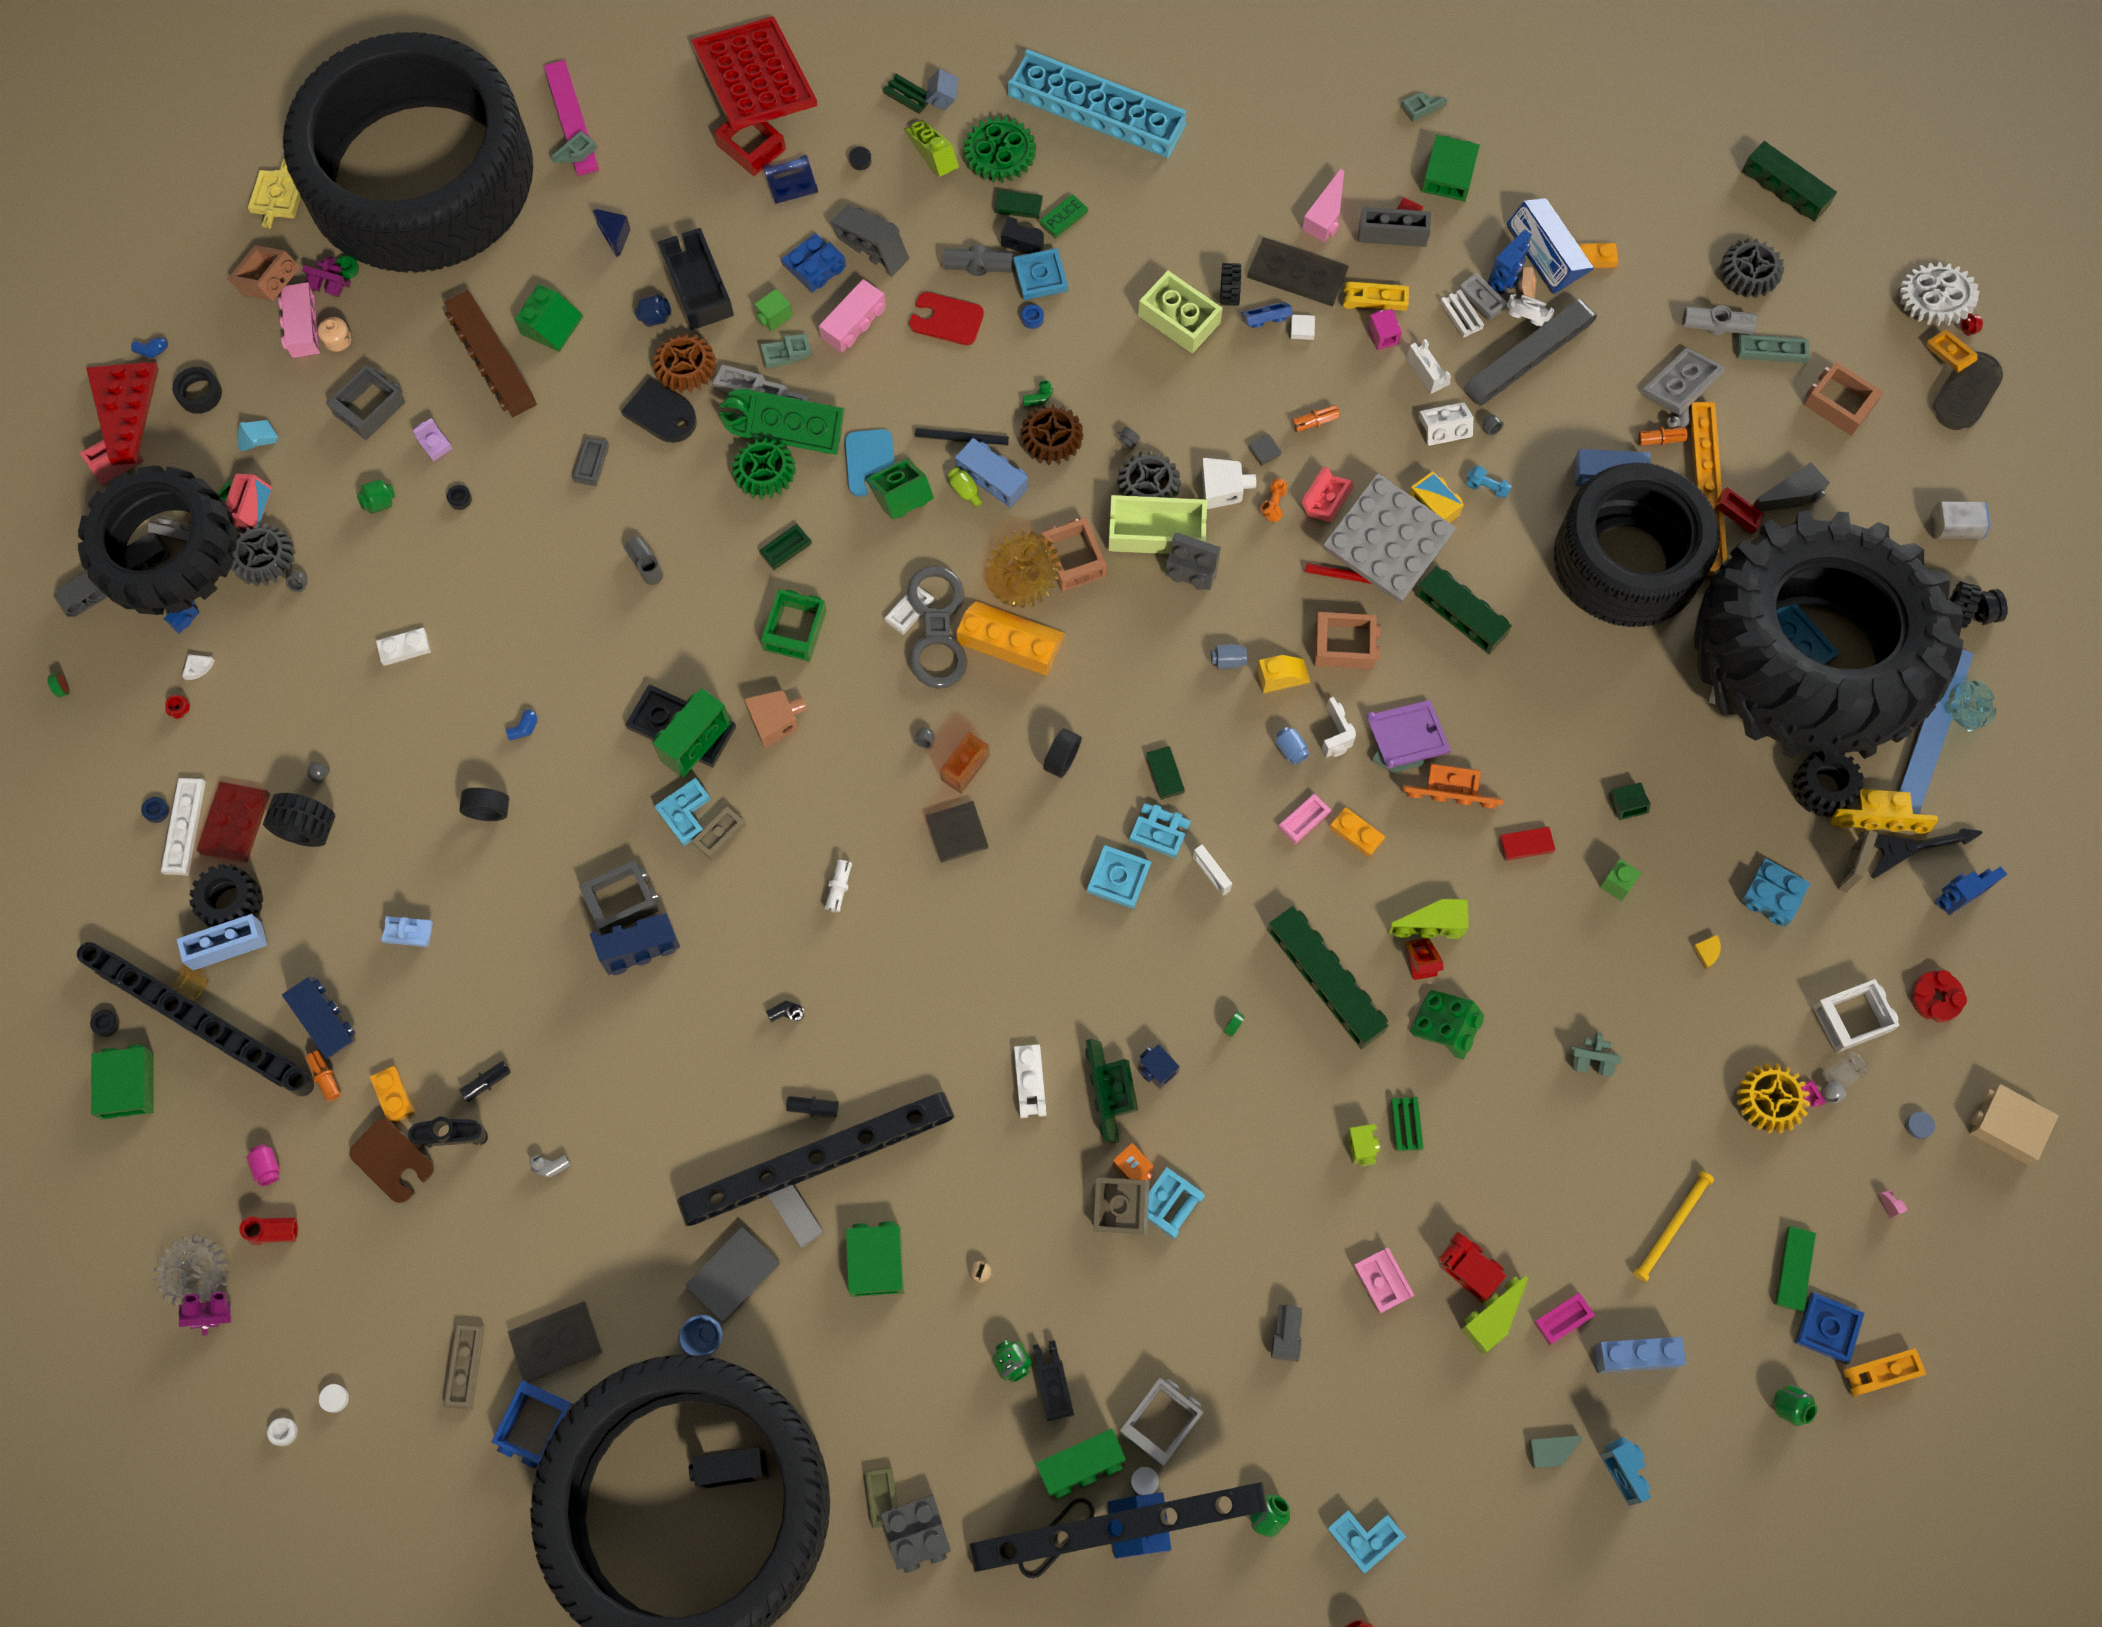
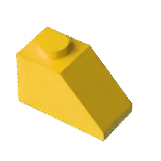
(1281, 673)

